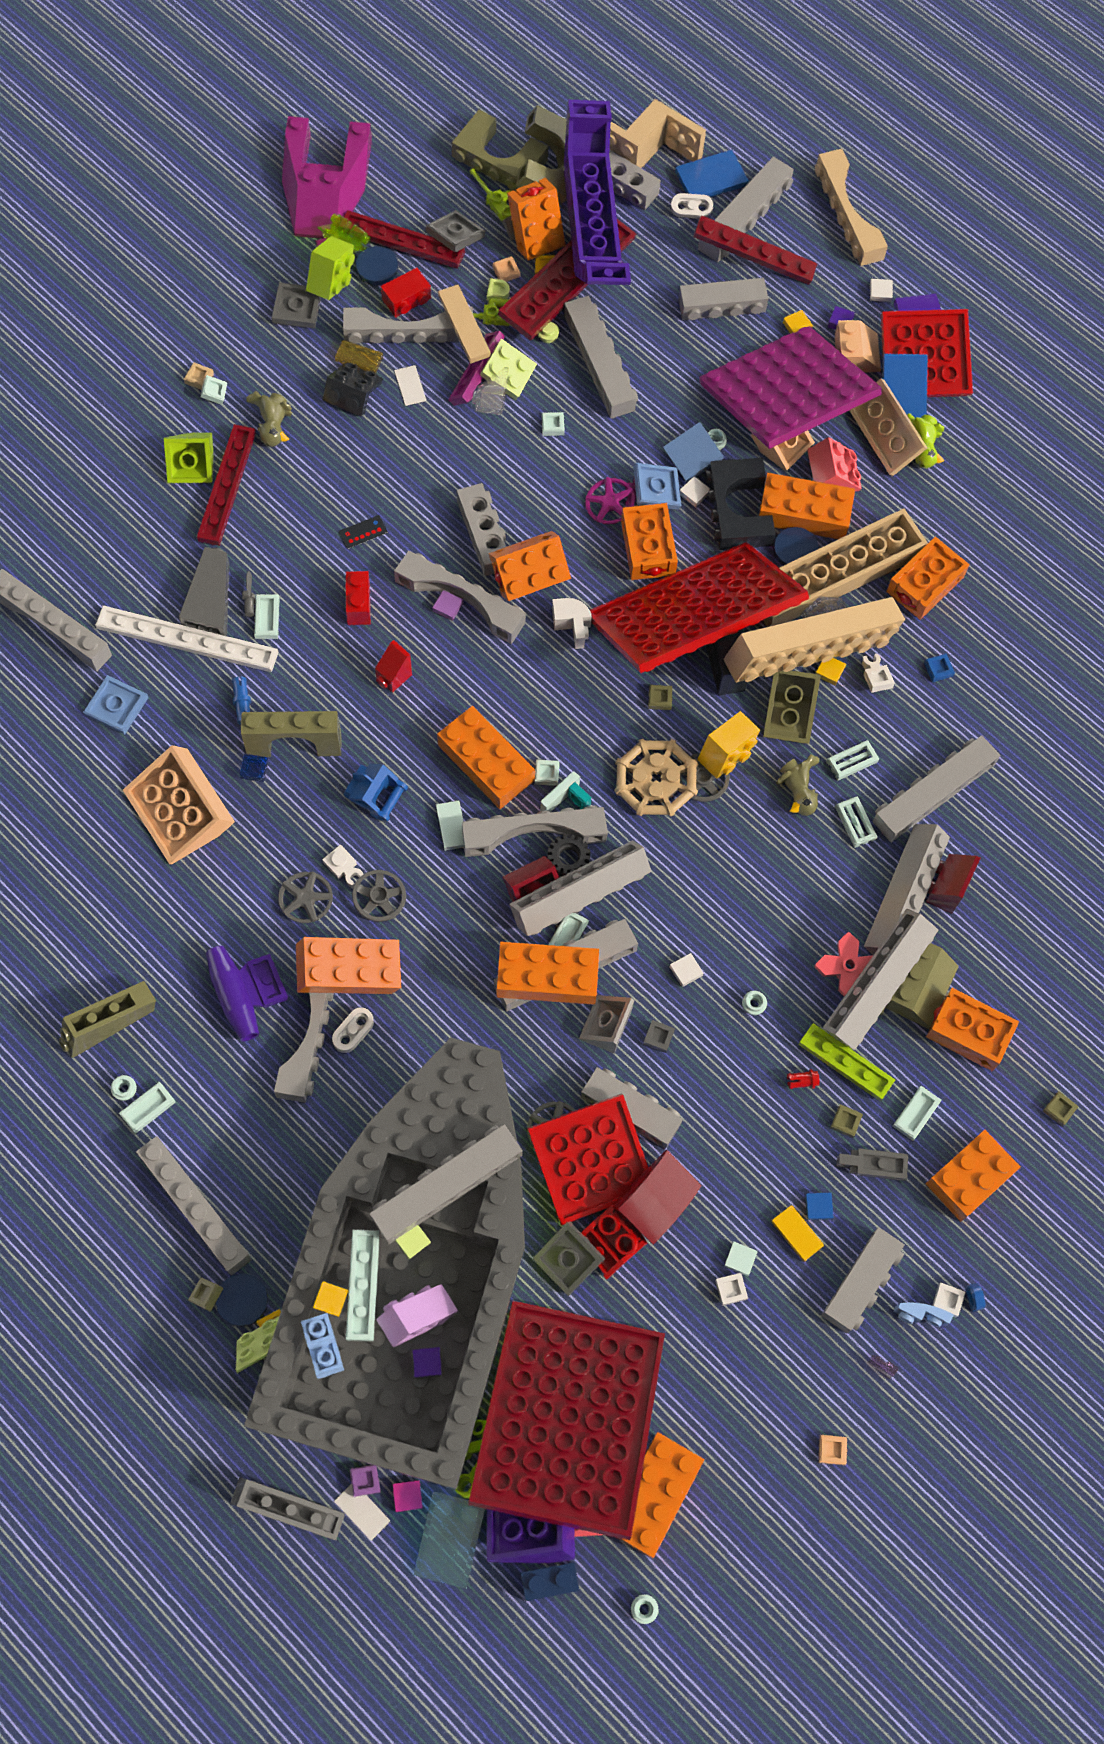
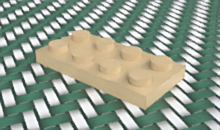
(889, 430)

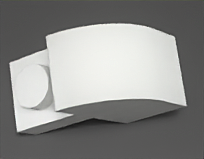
(574, 615)

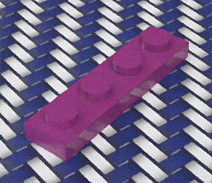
(471, 377)

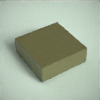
(660, 697)
(1060, 1108)
(846, 1121)
(205, 1294)

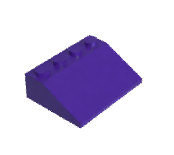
(527, 1540)

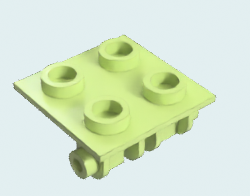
(254, 1345)

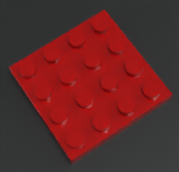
(941, 336)
(588, 1157)

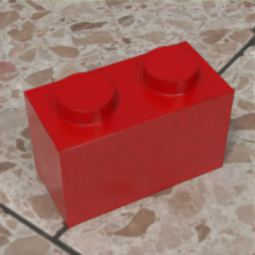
(406, 292)
(358, 598)

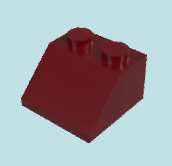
(530, 878)
(952, 881)

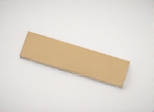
(464, 323)

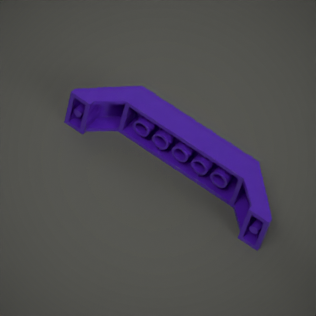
(592, 194)

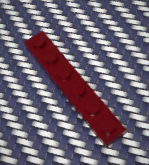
(405, 240)
(755, 250)
(226, 485)

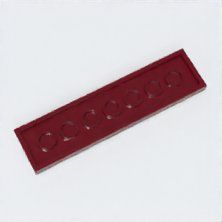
(549, 290)

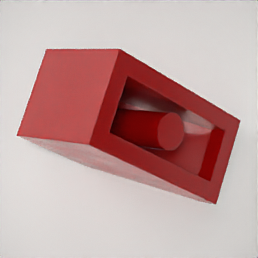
(393, 667)

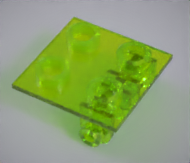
(339, 230)

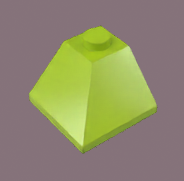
(189, 458)

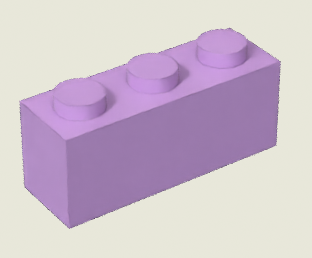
(416, 1314)

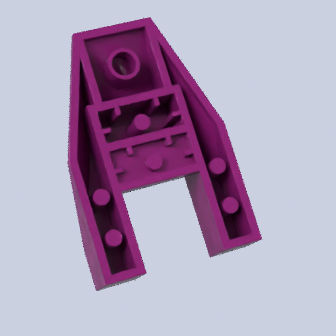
(319, 189)

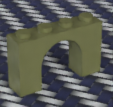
(551, 130)
(470, 145)
(319, 727)

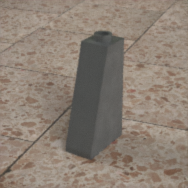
(208, 594)

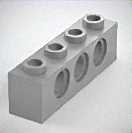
(633, 182)
(475, 498)

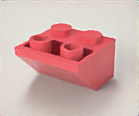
(834, 464)

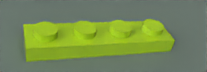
(846, 1062)

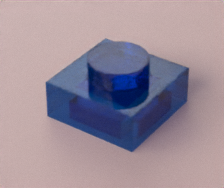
(254, 767)

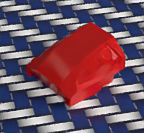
(615, 1239)

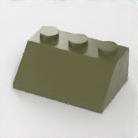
(924, 986)

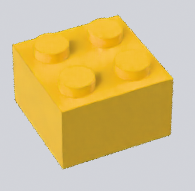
(729, 745)

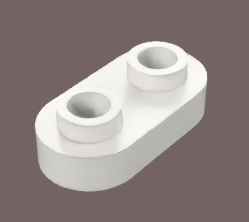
(691, 204)
(353, 1031)

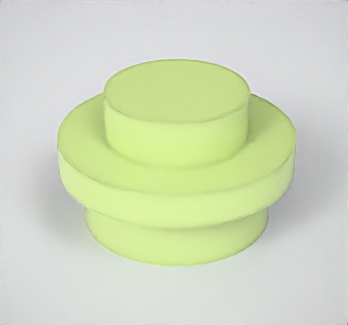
(549, 333)

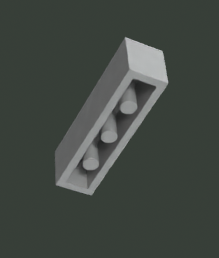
(723, 299)
(647, 1115)
(863, 1280)

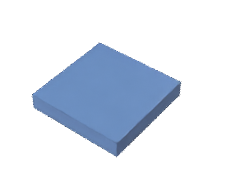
(693, 452)
(657, 485)
(115, 704)

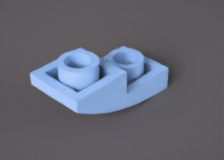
(915, 1311)
(322, 1345)

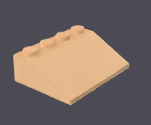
(178, 804)

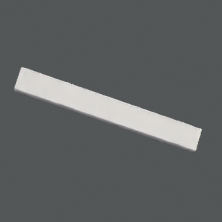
(186, 639)

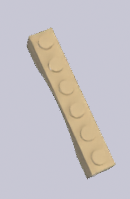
(866, 240)

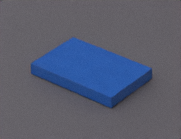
(712, 175)
(908, 381)

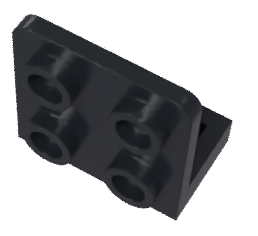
(350, 388)

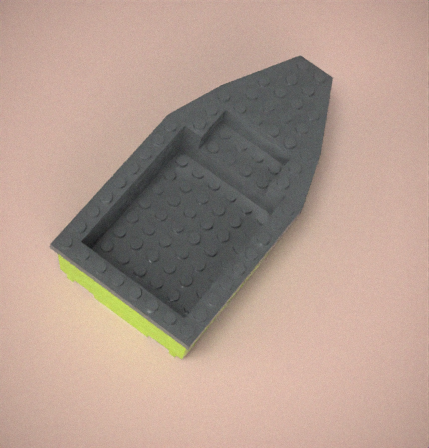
(476, 1247)

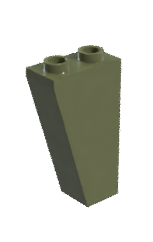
(105, 1018)

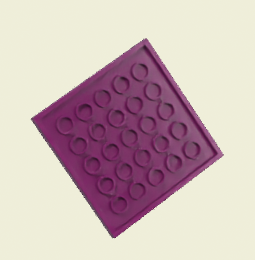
(789, 386)

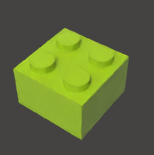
(330, 267)

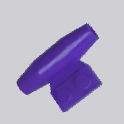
(243, 989)

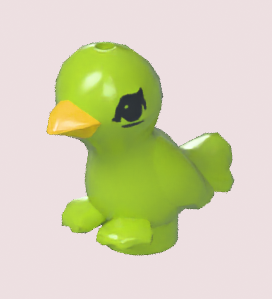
(928, 430)

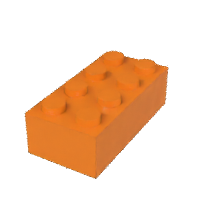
(808, 505)
(486, 757)
(348, 965)
(547, 973)
(663, 1486)

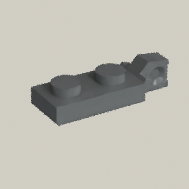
(875, 1164)

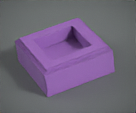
(447, 605)
(364, 1480)

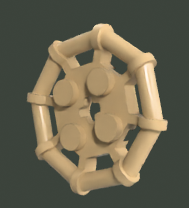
(656, 790)

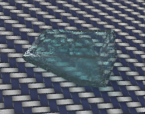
(449, 1540)

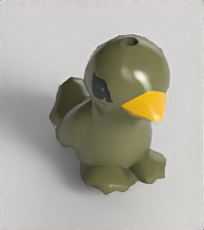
(273, 411)
(797, 780)

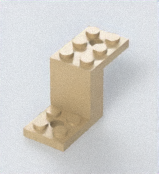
(654, 128)

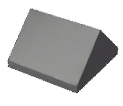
(607, 1022)

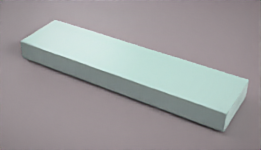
(362, 1285)

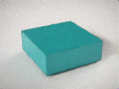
(579, 796)

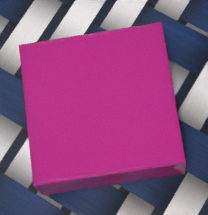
(407, 1496)

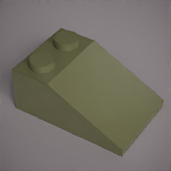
(792, 706)

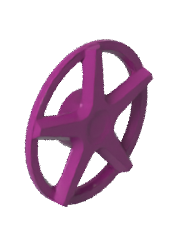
(610, 500)

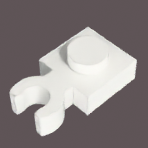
(877, 676)
(341, 864)

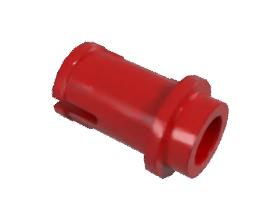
(804, 1079)

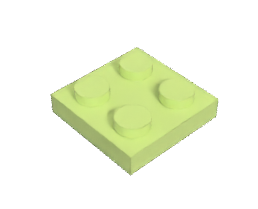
(519, 367)

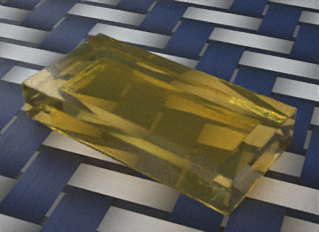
(361, 356)

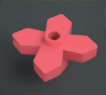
(835, 965)

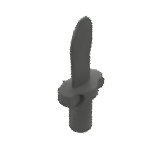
(248, 596)

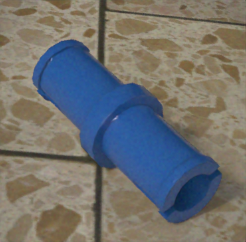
(241, 698)

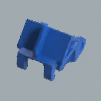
(368, 784)

